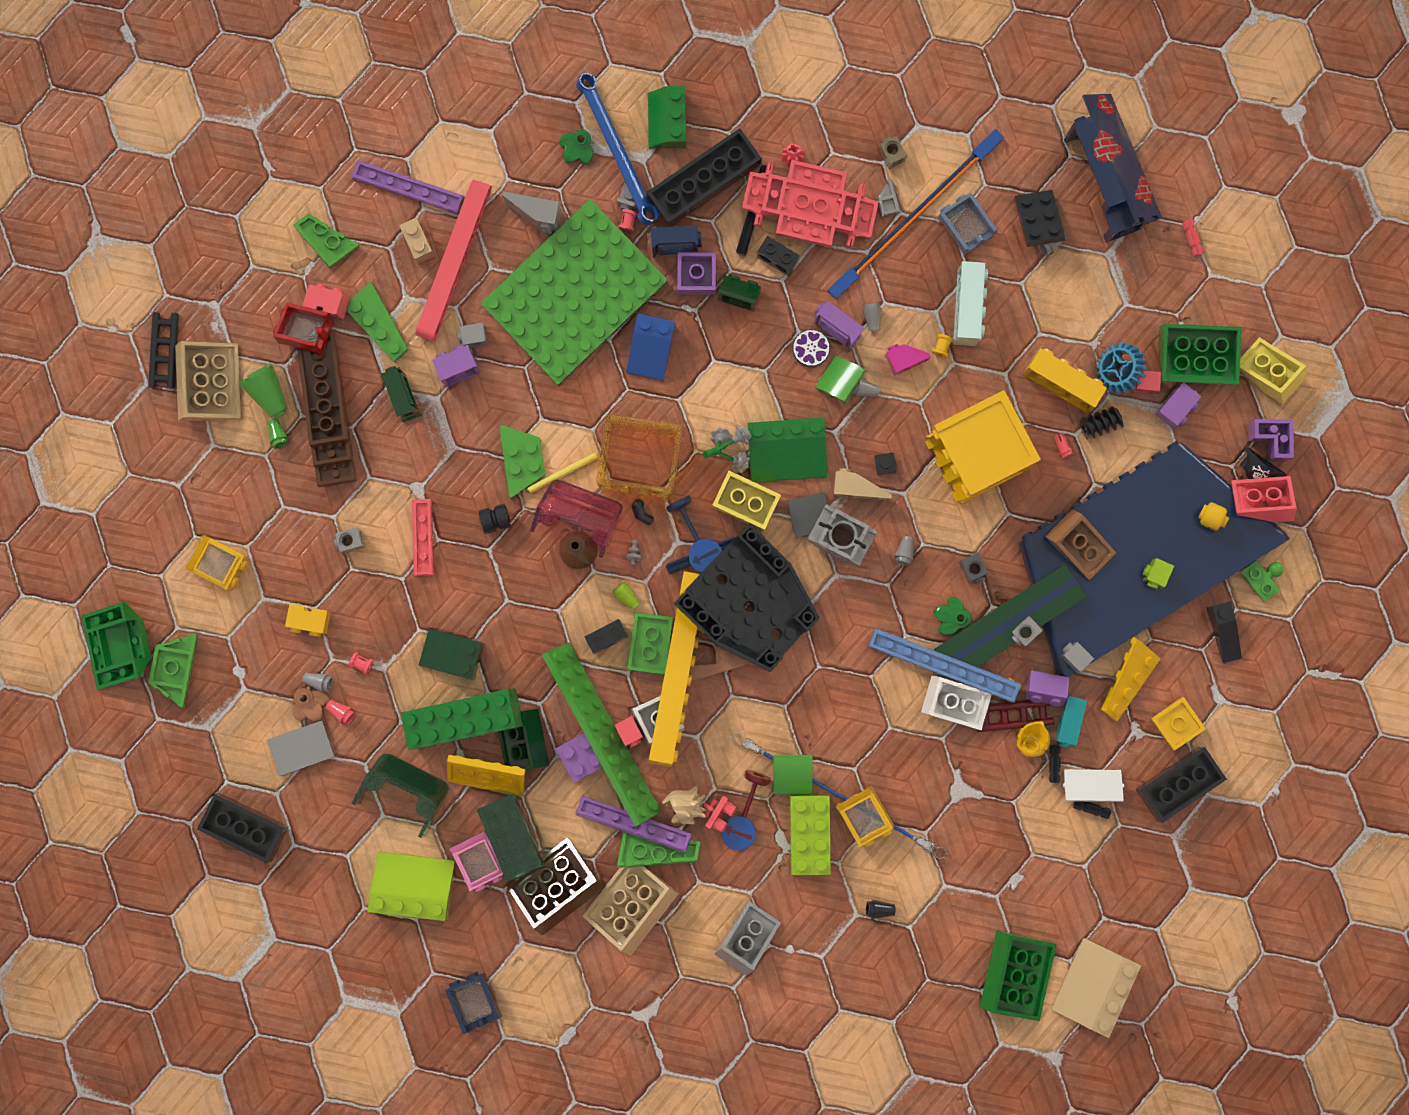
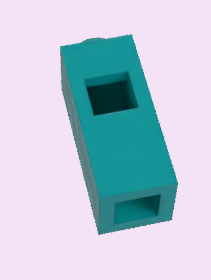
(1070, 722)

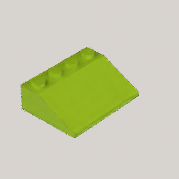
(411, 886)

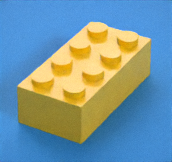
(1065, 380)

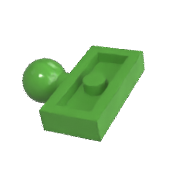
(1261, 580)

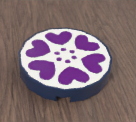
(811, 348)

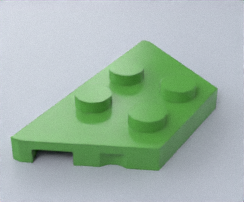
(522, 459)
(173, 667)

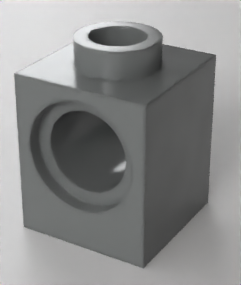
(973, 559)

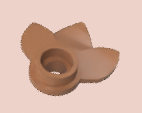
(311, 707)

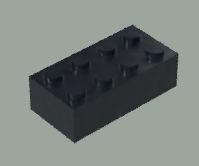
(1181, 784)
(242, 827)

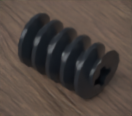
(1101, 421)

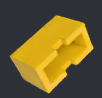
(301, 619)

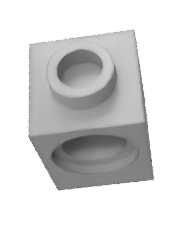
(473, 335)
(358, 542)
(1030, 623)
(1076, 656)

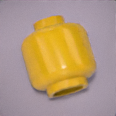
(1213, 516)

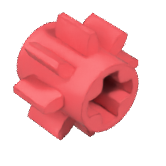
(793, 152)

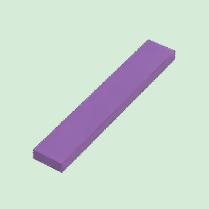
(408, 187)
(621, 821)

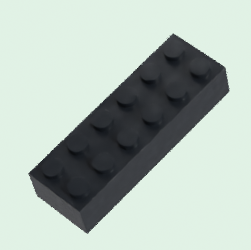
(704, 178)

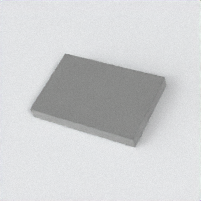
(301, 748)

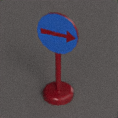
(740, 830)

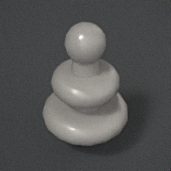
(633, 556)

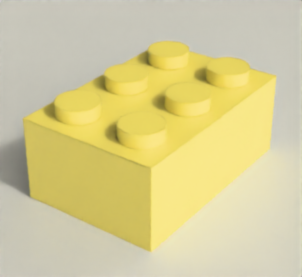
(746, 501)

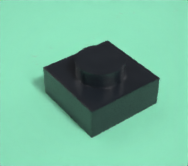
(885, 463)

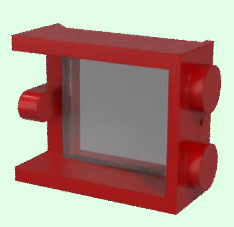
(303, 328)

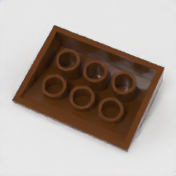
(556, 889)

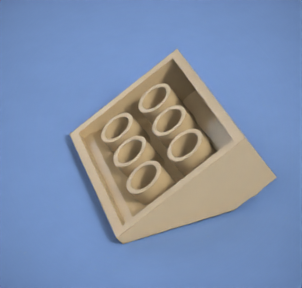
(207, 381)
(630, 907)
(1096, 987)

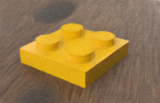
(1178, 723)

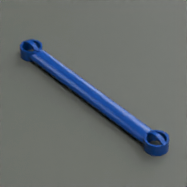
(617, 149)

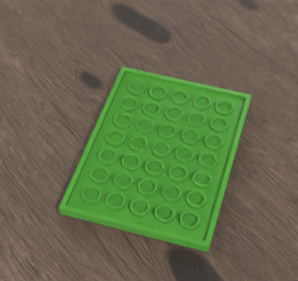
(574, 292)

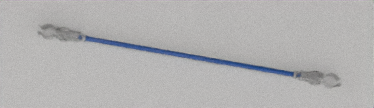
(927, 845)

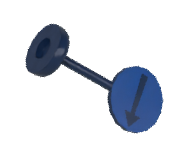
(703, 550)

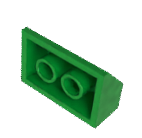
(667, 117)

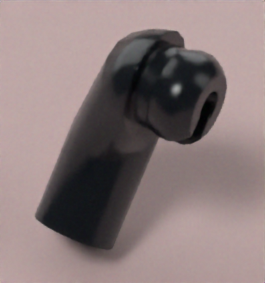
(639, 513)

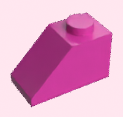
(904, 358)

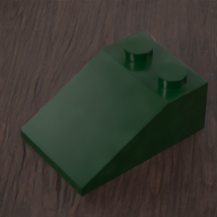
(451, 654)

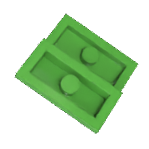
(840, 379)
(792, 774)

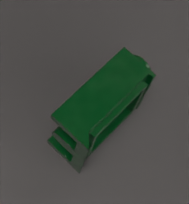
(400, 394)

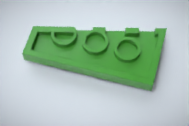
(373, 317)
(641, 852)

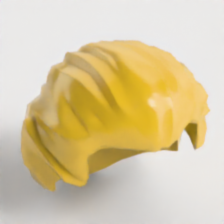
(1033, 739)

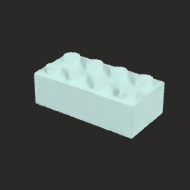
(969, 303)

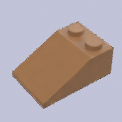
(1080, 544)

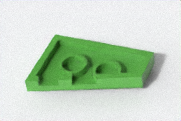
(326, 242)

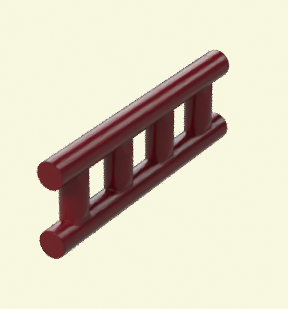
(1022, 706)

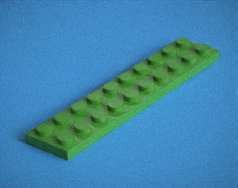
(601, 733)

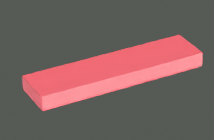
(422, 537)

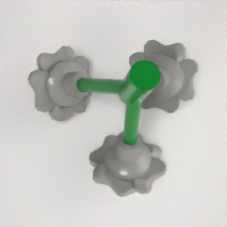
(722, 439)

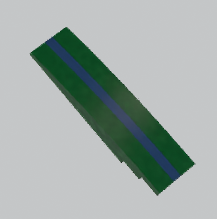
(993, 631)

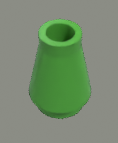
(276, 434)

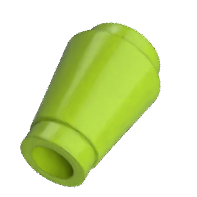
(626, 595)

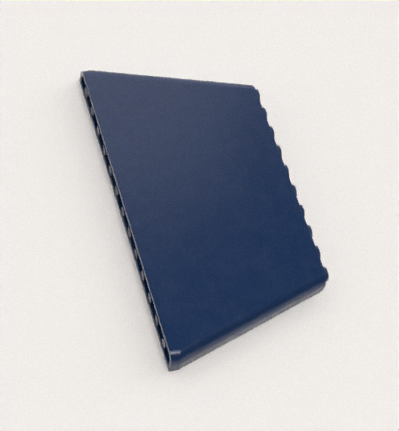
(1145, 519)

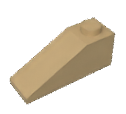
(854, 486)

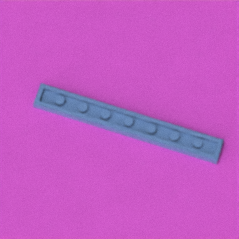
(945, 665)

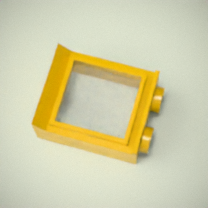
(217, 563)
(865, 817)

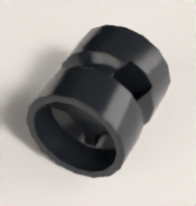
(494, 518)

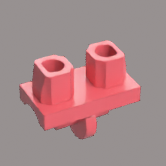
(723, 806)

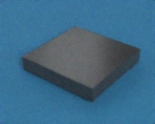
(805, 513)

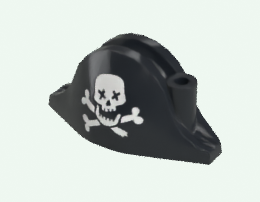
(1258, 467)

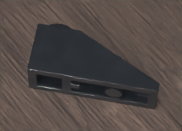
(1225, 631)

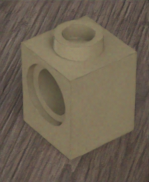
(892, 159)

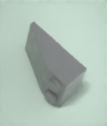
(539, 212)
(747, 938)

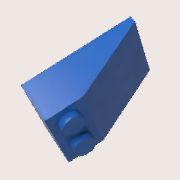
(650, 347)

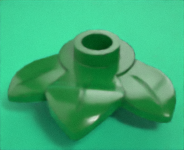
(575, 149)
(949, 616)

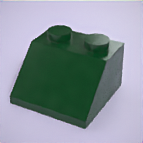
(739, 293)

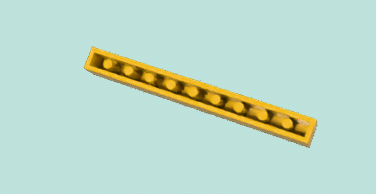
(674, 686)

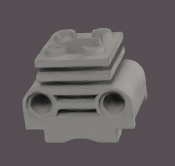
(860, 535)

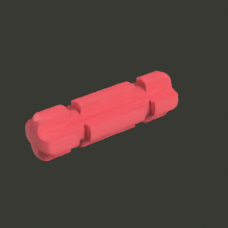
(1193, 237)

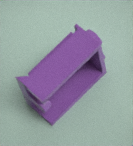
(838, 324)

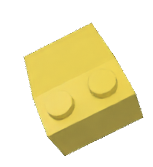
(1272, 370)

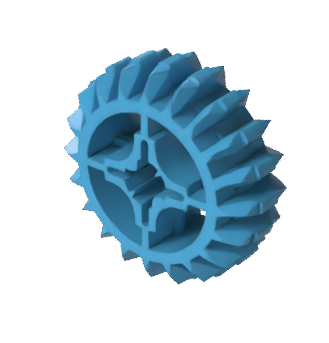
(1114, 356)

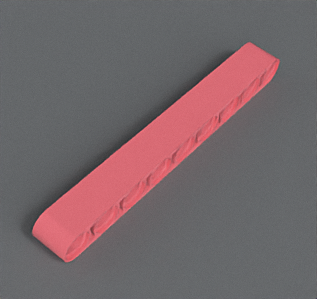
(453, 260)

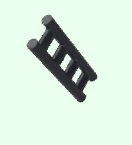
(154, 358)

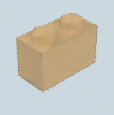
(417, 240)

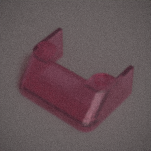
(581, 509)

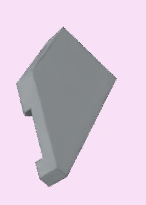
(888, 201)

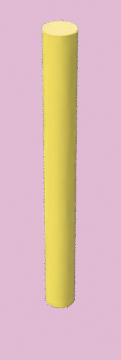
(562, 473)

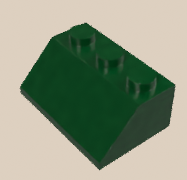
(525, 744)

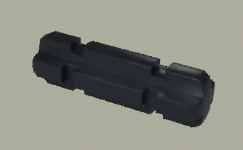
(1054, 763)
(1092, 809)

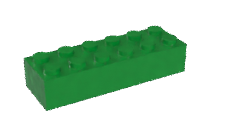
(462, 719)

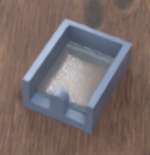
(967, 223)

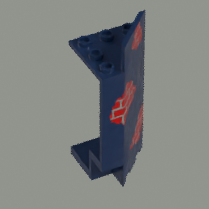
(1115, 166)

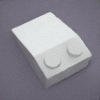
(956, 702)

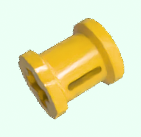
(942, 345)

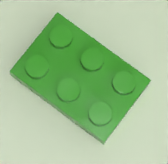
(650, 643)

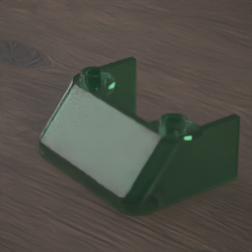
(410, 778)

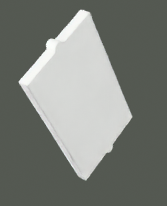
(1093, 785)

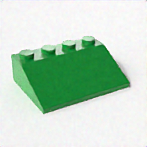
(1199, 353)
(787, 450)
(1017, 976)

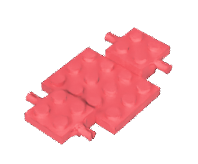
(810, 204)

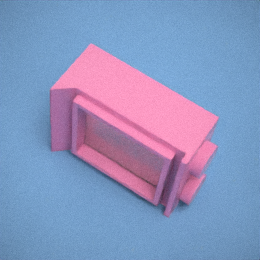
(477, 862)

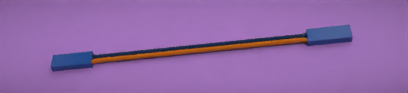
(851, 275)

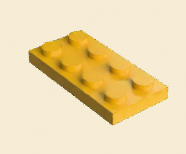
(485, 775)

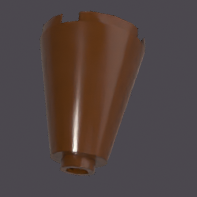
(583, 555)

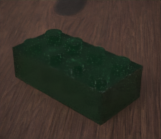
(511, 838)

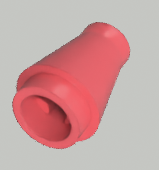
(341, 712)

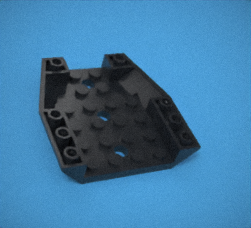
(755, 575)

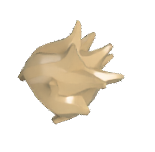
(686, 805)

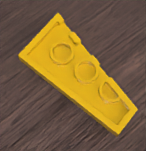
(1135, 671)

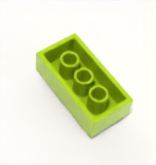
(810, 835)

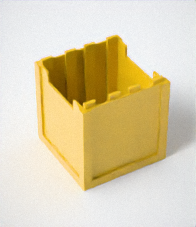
(982, 447)

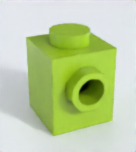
(1157, 573)

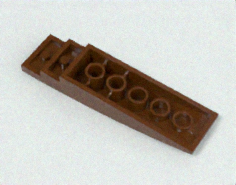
(326, 415)

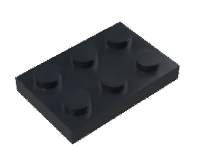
(1039, 218)

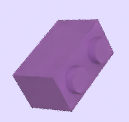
(1178, 405)
(1047, 688)

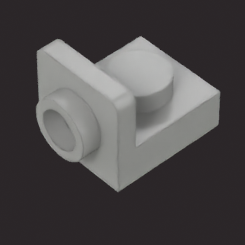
(626, 200)

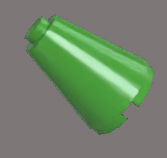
(265, 390)

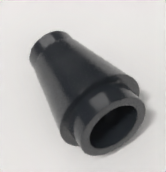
(879, 909)

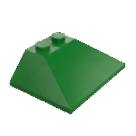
(116, 644)

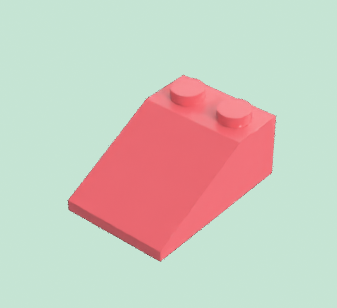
(1265, 498)

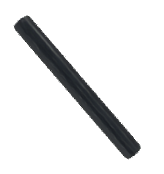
(747, 228)

